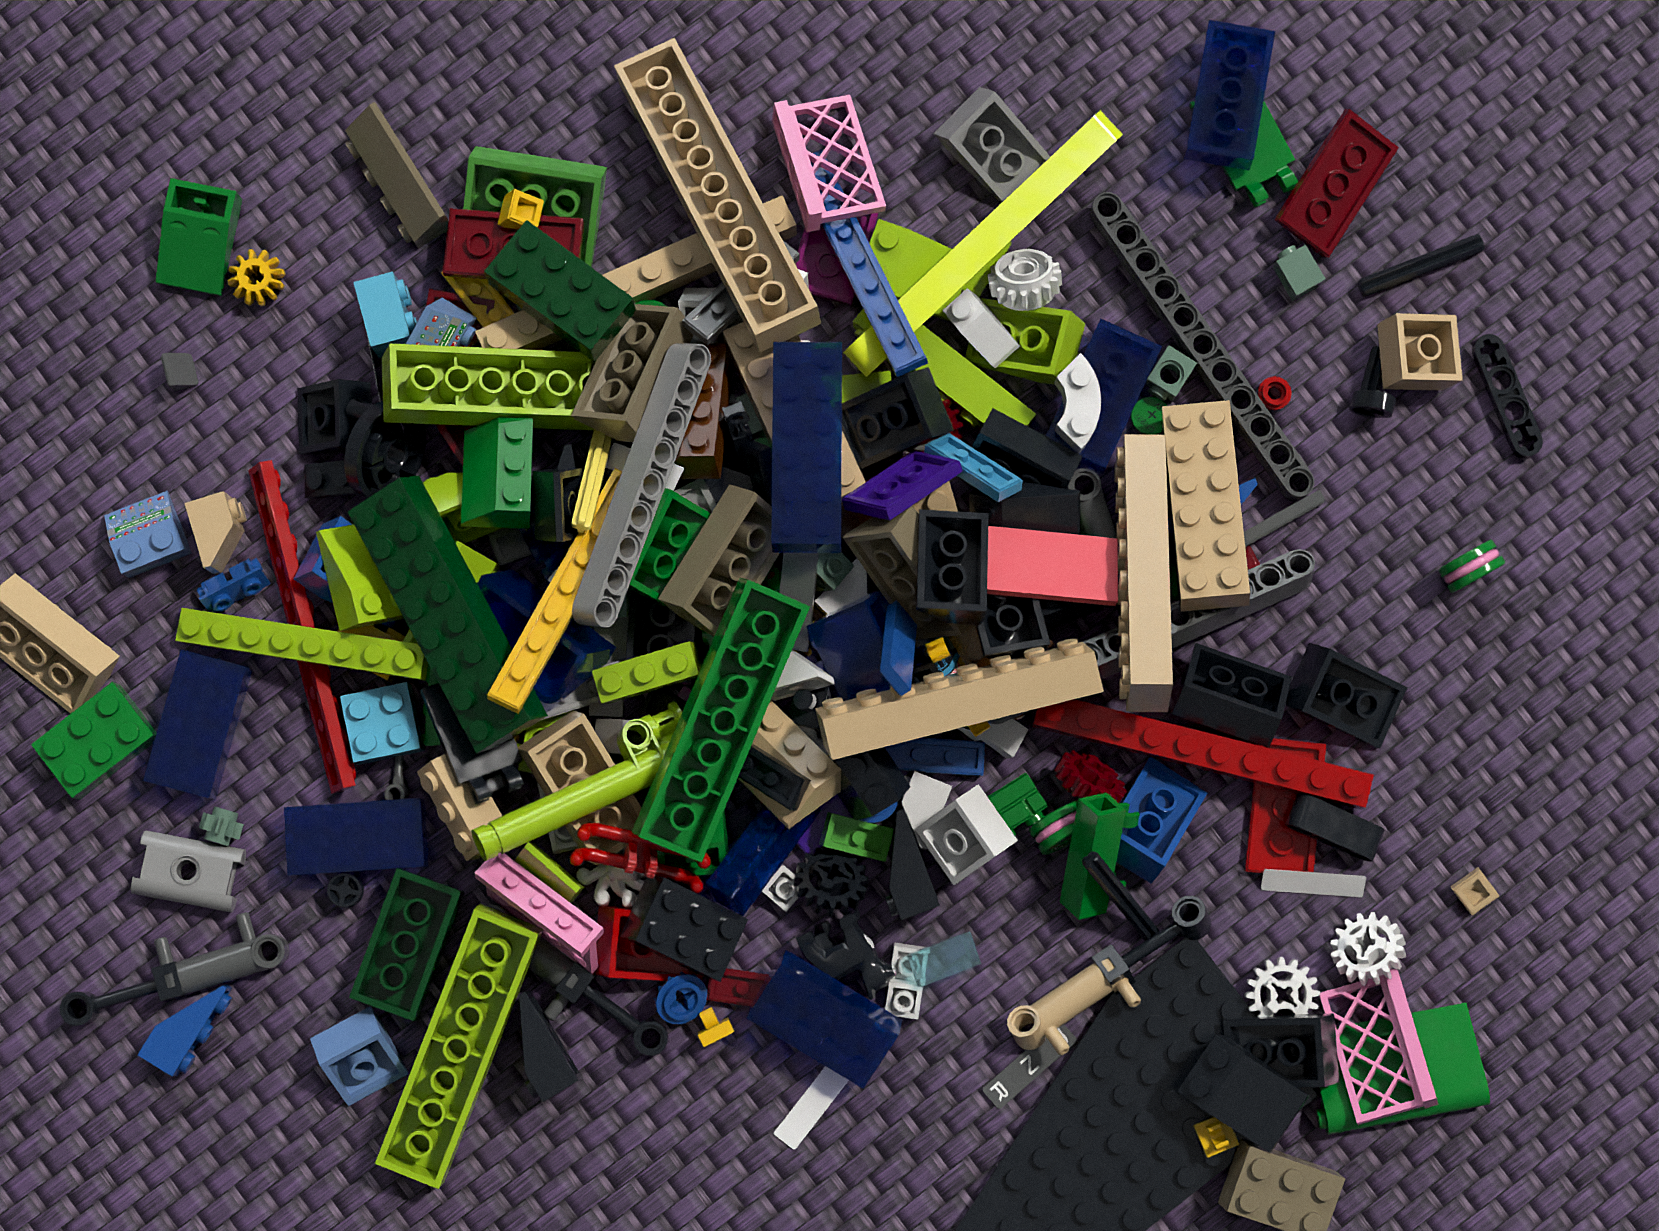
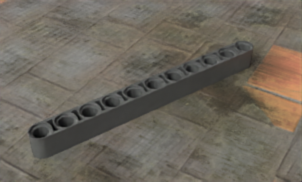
(1199, 329)
(1200, 622)

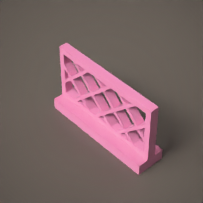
(799, 161)
(540, 905)
(1408, 1041)

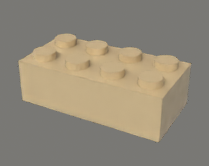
(571, 753)

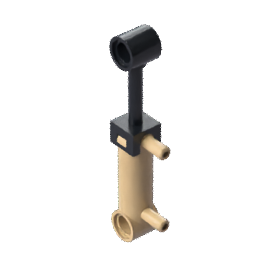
(1099, 979)

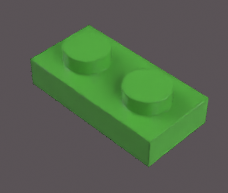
(856, 836)

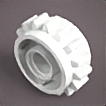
(1025, 279)

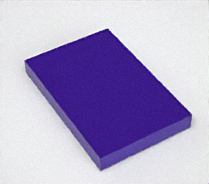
(901, 485)

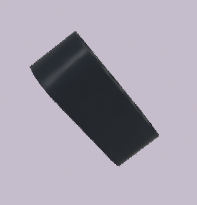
(1335, 827)

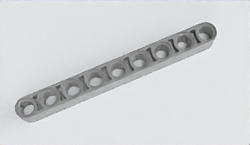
(641, 485)

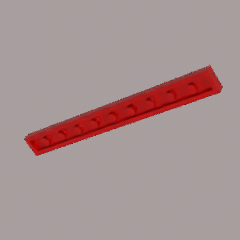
(300, 612)

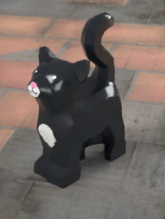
(847, 955)

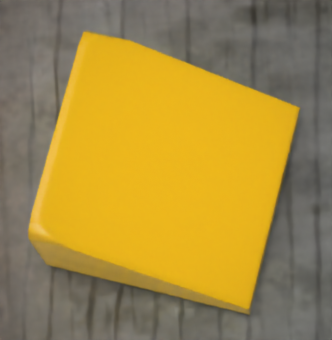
(518, 208)

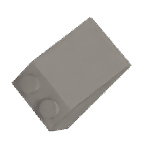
(991, 143)

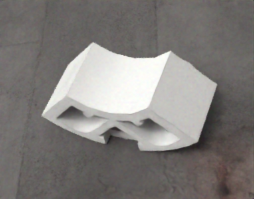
(1081, 403)

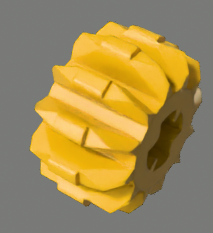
(268, 270)

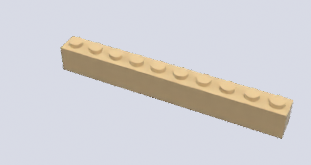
(640, 279)

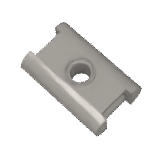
(163, 866)

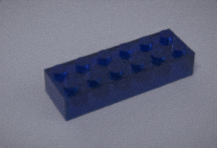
(806, 447)

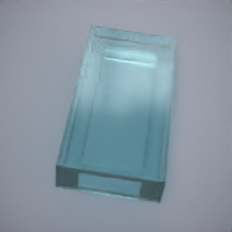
(943, 959)

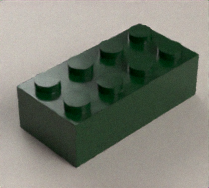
(560, 290)
(407, 944)

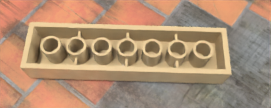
(1143, 574)
(959, 698)

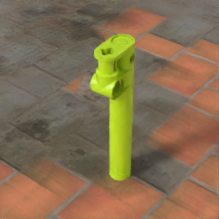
(586, 795)

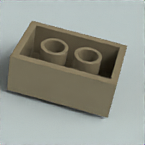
(1280, 1189)

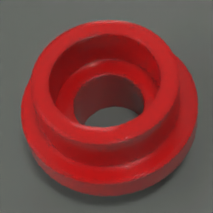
(1279, 384)

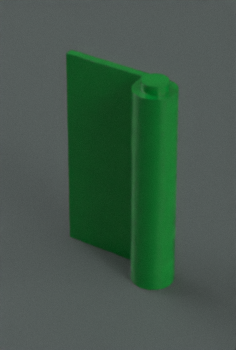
(1451, 1060)

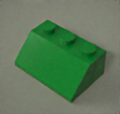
(497, 474)
(668, 541)

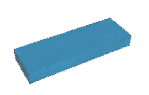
(976, 467)

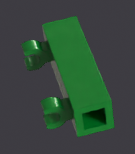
(1096, 829)

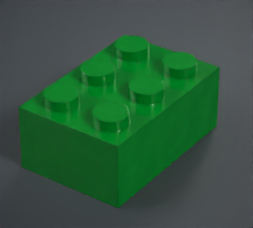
(95, 741)

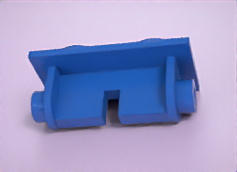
(247, 580)

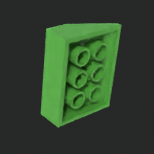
(565, 186)

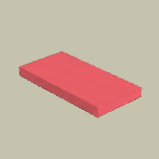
(1052, 566)

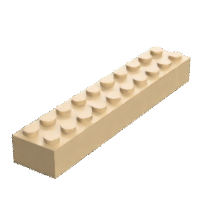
(717, 195)

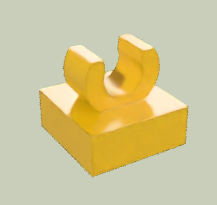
(714, 1029)
(1215, 1136)

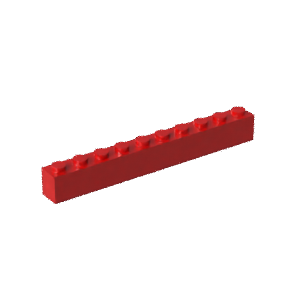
(1206, 752)

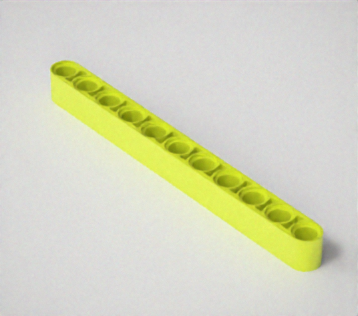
(993, 234)

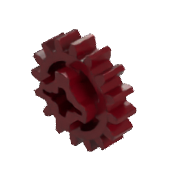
(1088, 776)

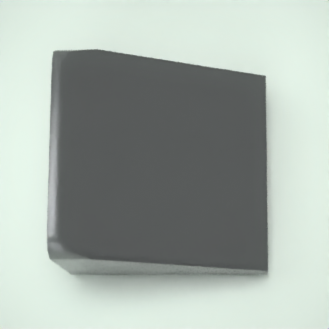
(179, 370)

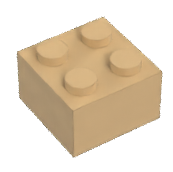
(1419, 352)

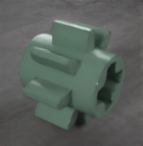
(221, 826)

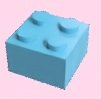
(385, 311)
(382, 723)

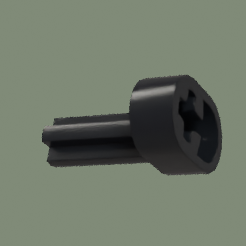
(1369, 400)

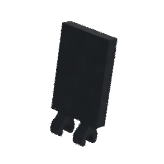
(463, 760)

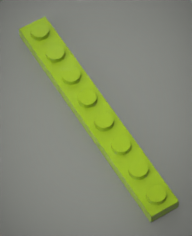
(302, 643)

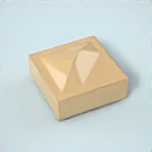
(1474, 891)

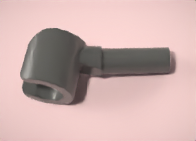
(397, 781)

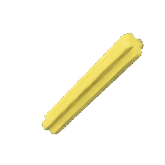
(591, 482)

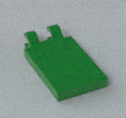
(1270, 160)

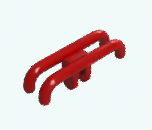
(638, 856)

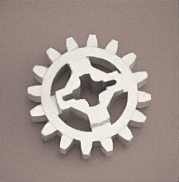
(1377, 958)
(1292, 981)

